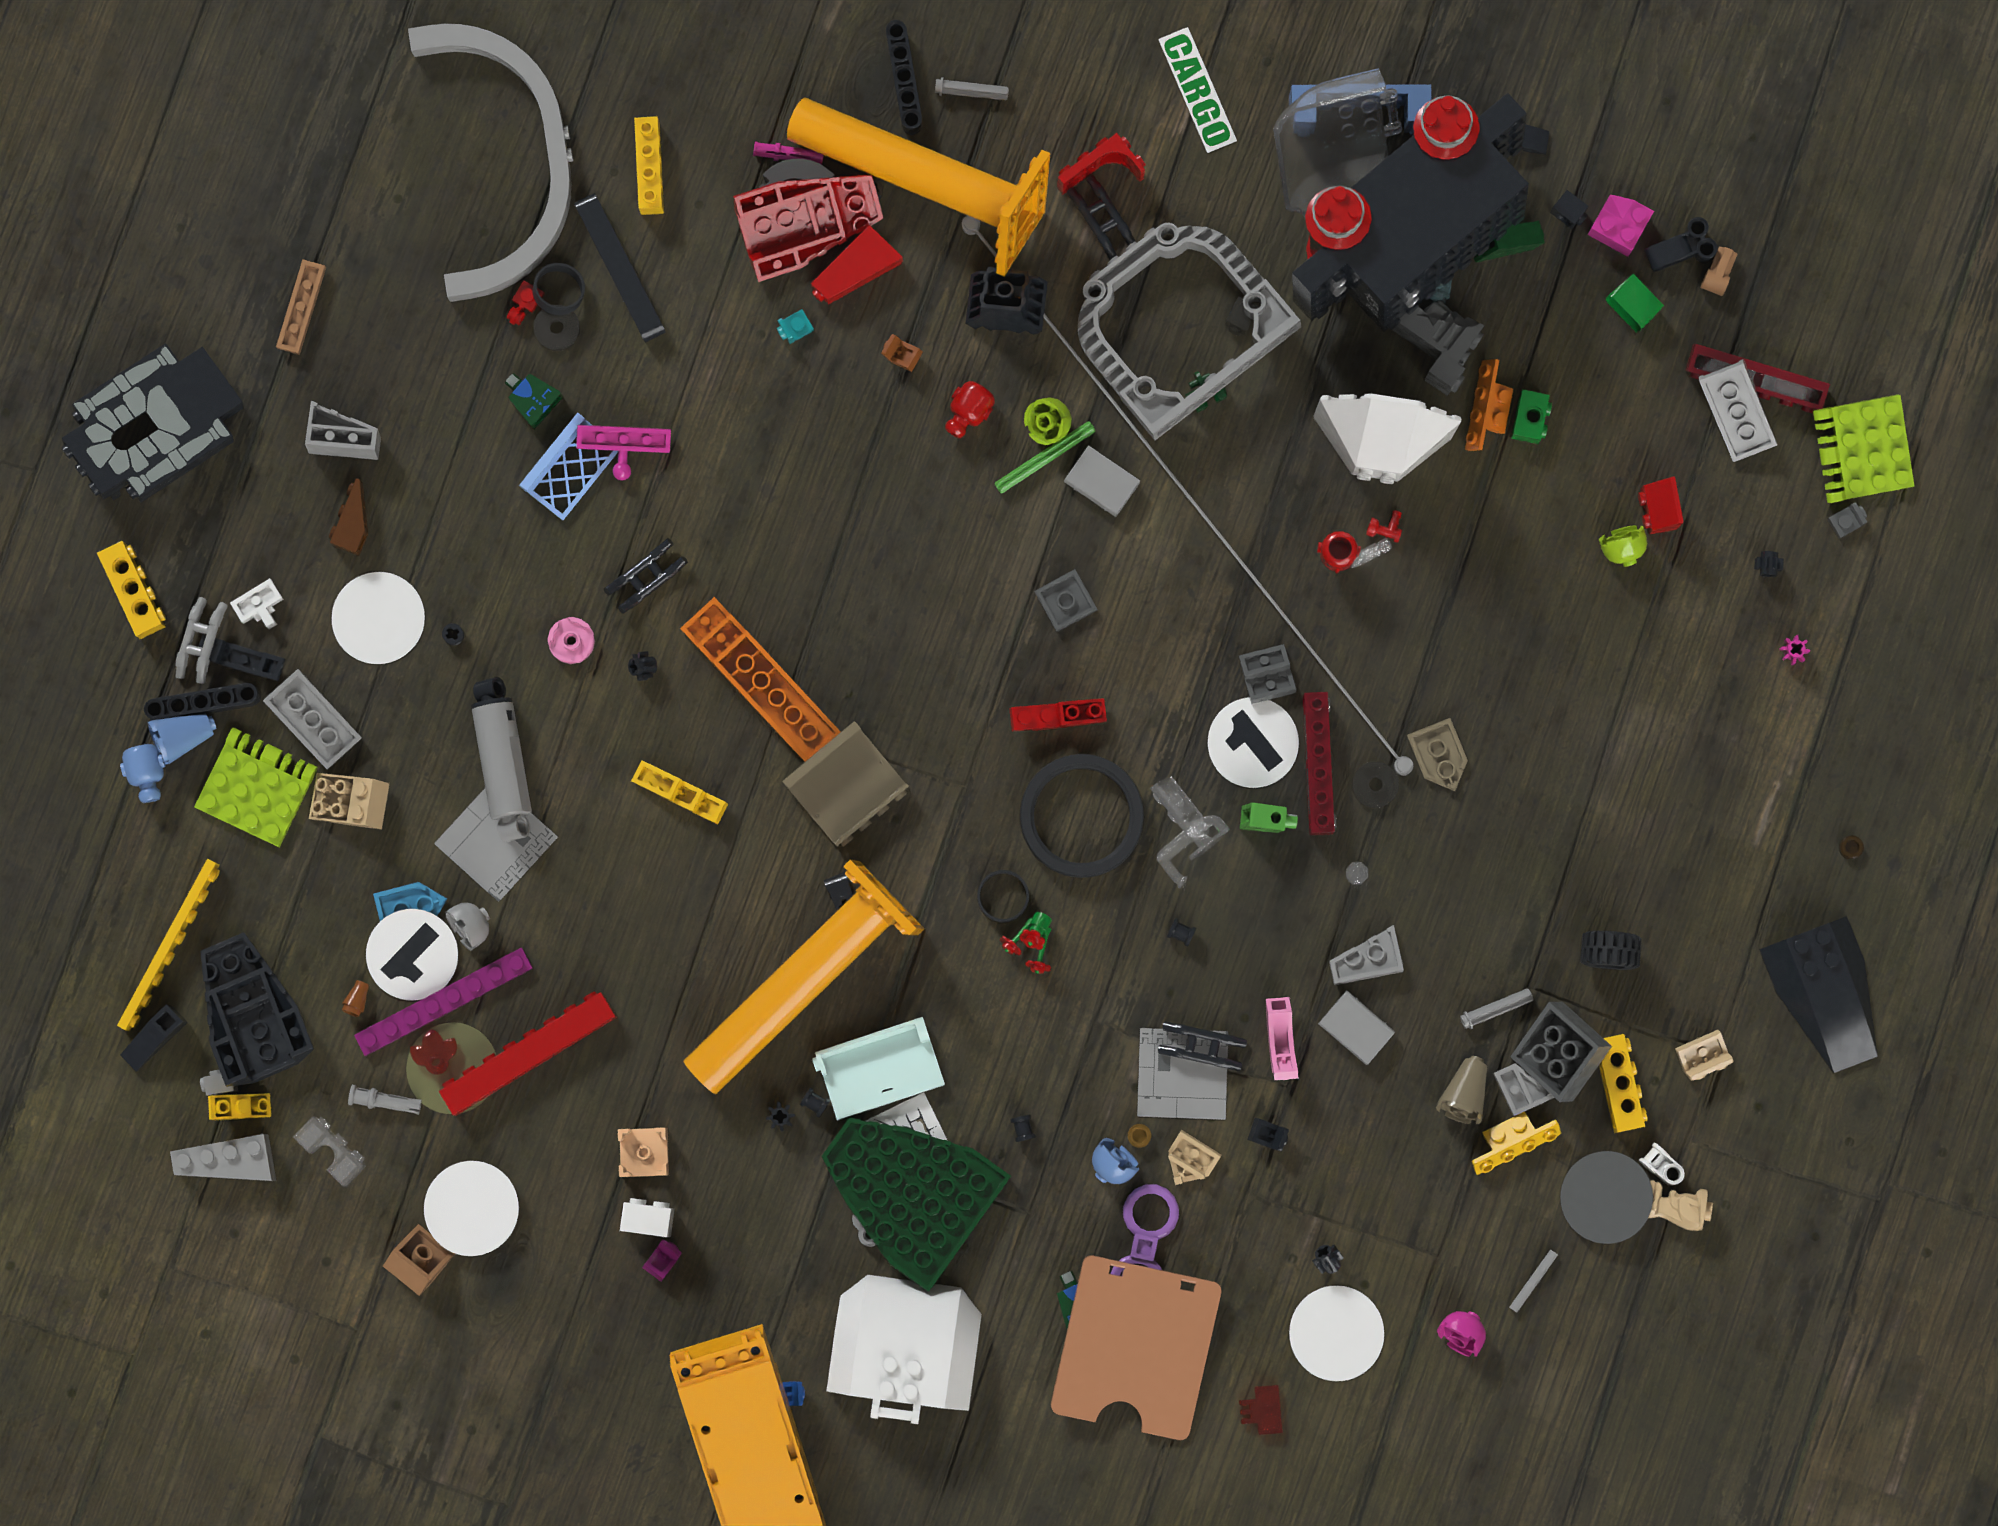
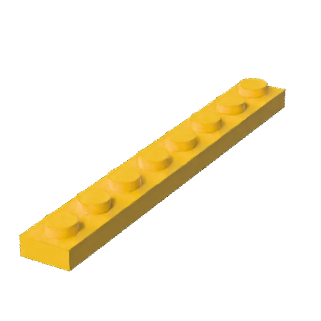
(165, 952)

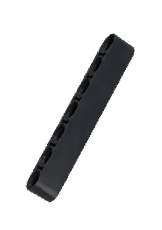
(619, 267)

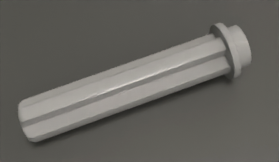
(971, 89)
(1496, 1008)

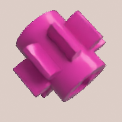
(1799, 655)

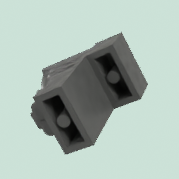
(1444, 338)

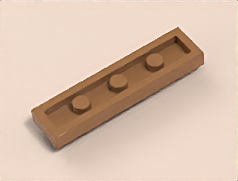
(301, 307)

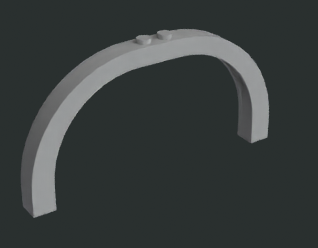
(508, 271)

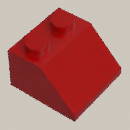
(1661, 506)

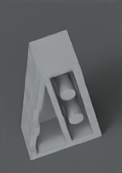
(340, 436)

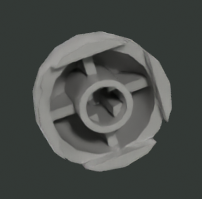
(469, 923)

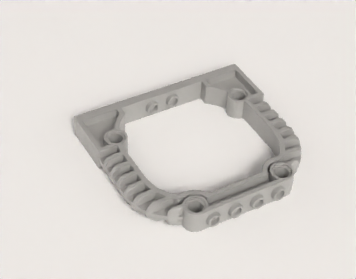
(1164, 409)

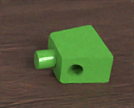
(1258, 818)

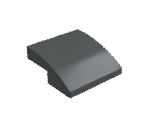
(1267, 674)

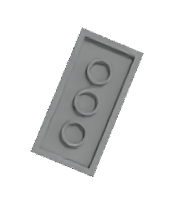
(1738, 411)
(312, 719)

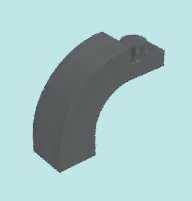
(795, 170)

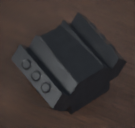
(1006, 302)

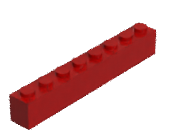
(527, 1054)

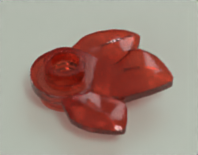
(434, 1048)

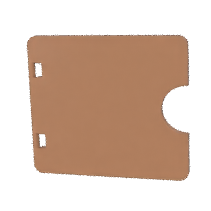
(1136, 1344)

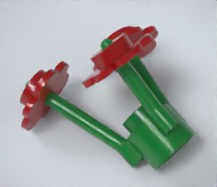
(1031, 938)

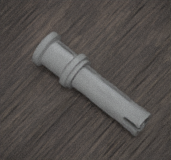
(374, 1098)

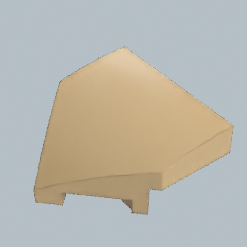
(1191, 1158)

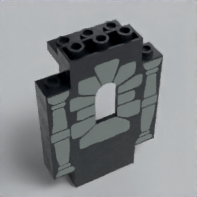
(183, 400)

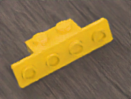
(1513, 1139)

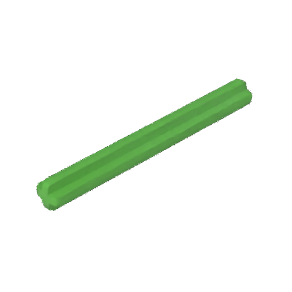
(1044, 457)

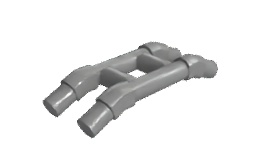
(205, 652)

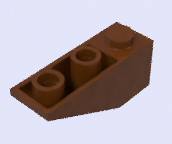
(352, 526)

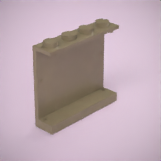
(846, 785)

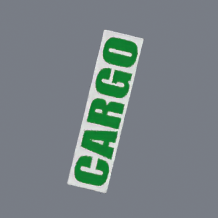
(1197, 90)

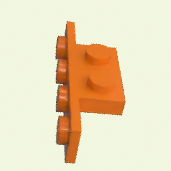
(1489, 407)

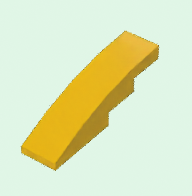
(679, 792)

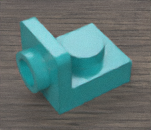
(794, 326)

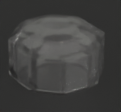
(1356, 873)

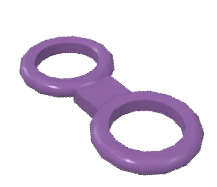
(1145, 1241)

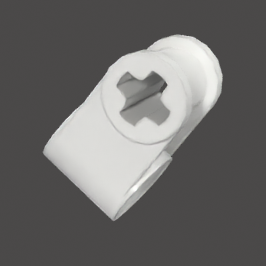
(1661, 1164)

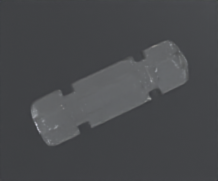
(1372, 551)

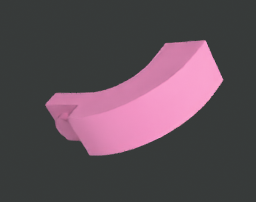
(1281, 1038)

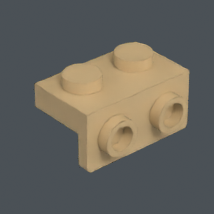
(1704, 1055)

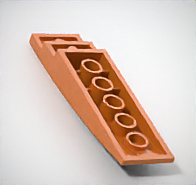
(760, 679)

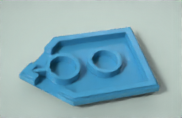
(408, 897)

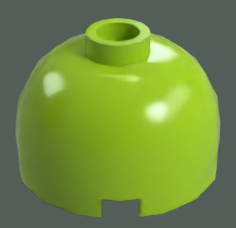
(1047, 420)
(1624, 545)

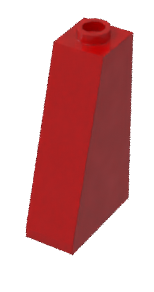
(857, 265)

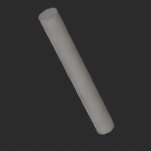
(1533, 1281)

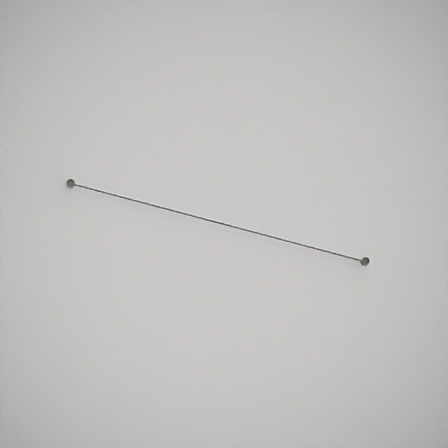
(1403, 764)

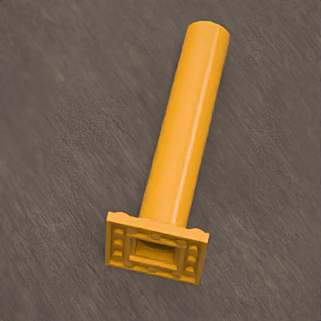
(929, 174)
(800, 979)

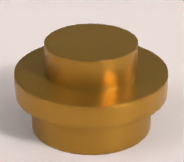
(1139, 1135)

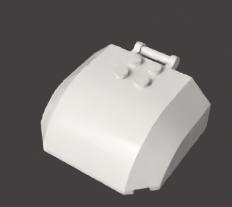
(905, 1346)

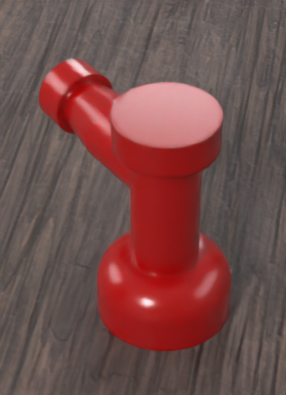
(1391, 531)

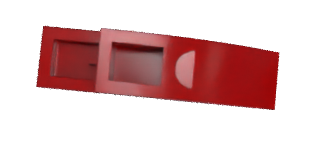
(1058, 715)

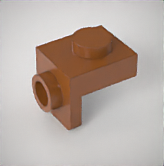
(901, 353)

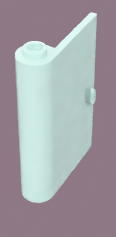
(876, 1062)

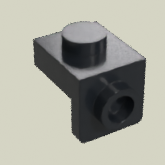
(1268, 1134)

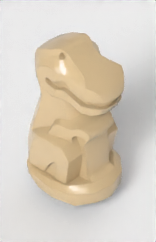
(1681, 1209)

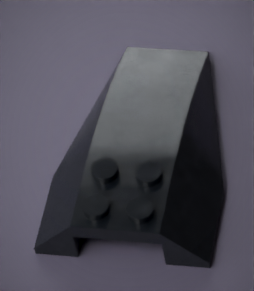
(1826, 991)
(250, 1014)

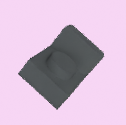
(1848, 520)

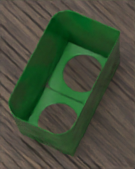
(1634, 303)

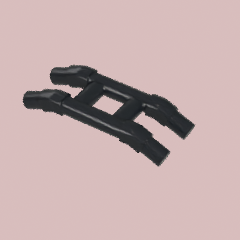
(1088, 211)
(631, 576)
(1210, 1058)

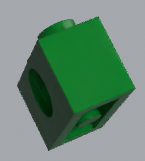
(1523, 428)

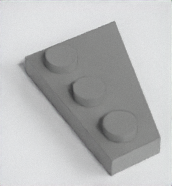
(1368, 960)

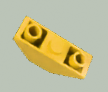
(239, 1106)

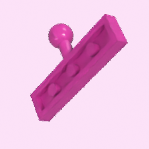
(623, 440)

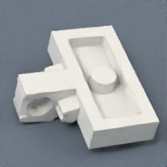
(258, 604)

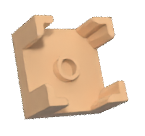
(643, 1152)

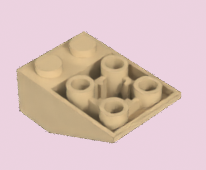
(349, 800)

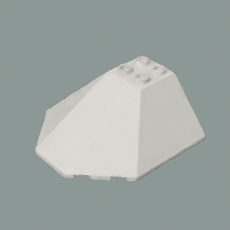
(1383, 433)

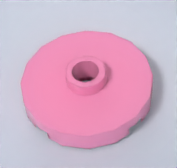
(559, 637)

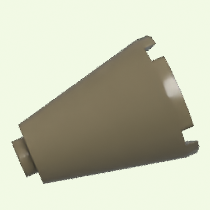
(1465, 1093)

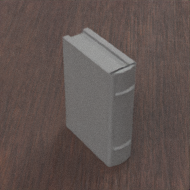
(1102, 481)
(1356, 1027)

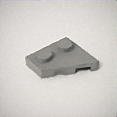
(1520, 1089)

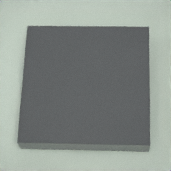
(1065, 600)

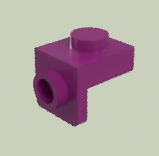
(662, 1260)

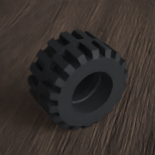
(1611, 950)

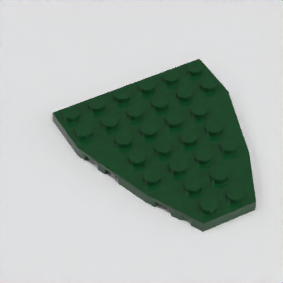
(912, 1193)

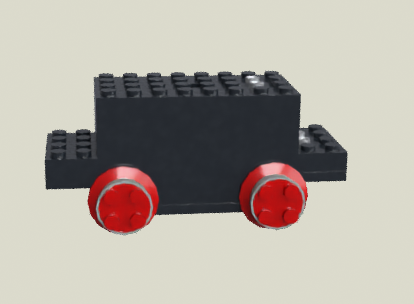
(1415, 213)

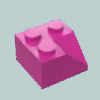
(1620, 223)

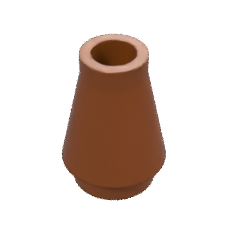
(356, 999)

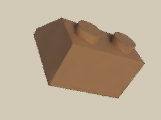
(418, 1260)

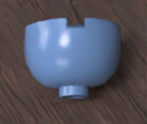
(1113, 1164)

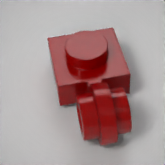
(525, 300)

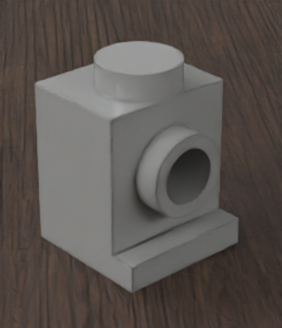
(215, 1085)

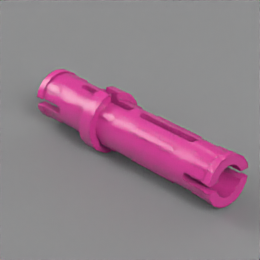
(784, 152)

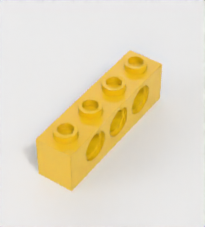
(649, 165)
(111, 560)
(1637, 1116)

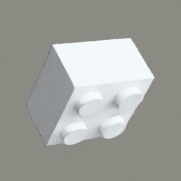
(647, 1219)

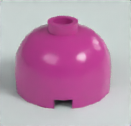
(1464, 1332)

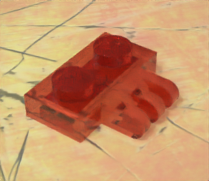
(1264, 1410)

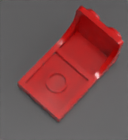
(1108, 151)

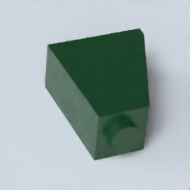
(1516, 240)

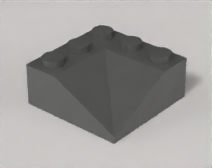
(1561, 1051)

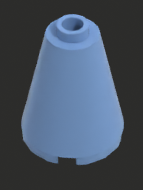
(180, 734)

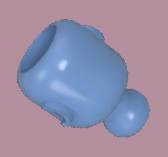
(143, 768)

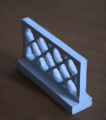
(550, 458)

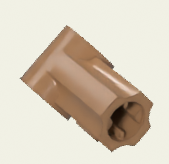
(1717, 276)

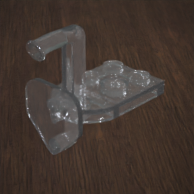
(1188, 817)

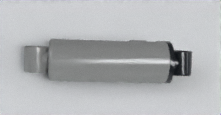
(501, 759)

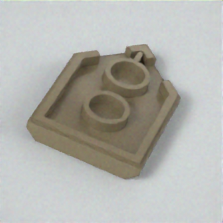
(1439, 753)

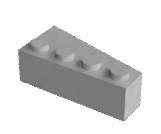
(233, 1159)

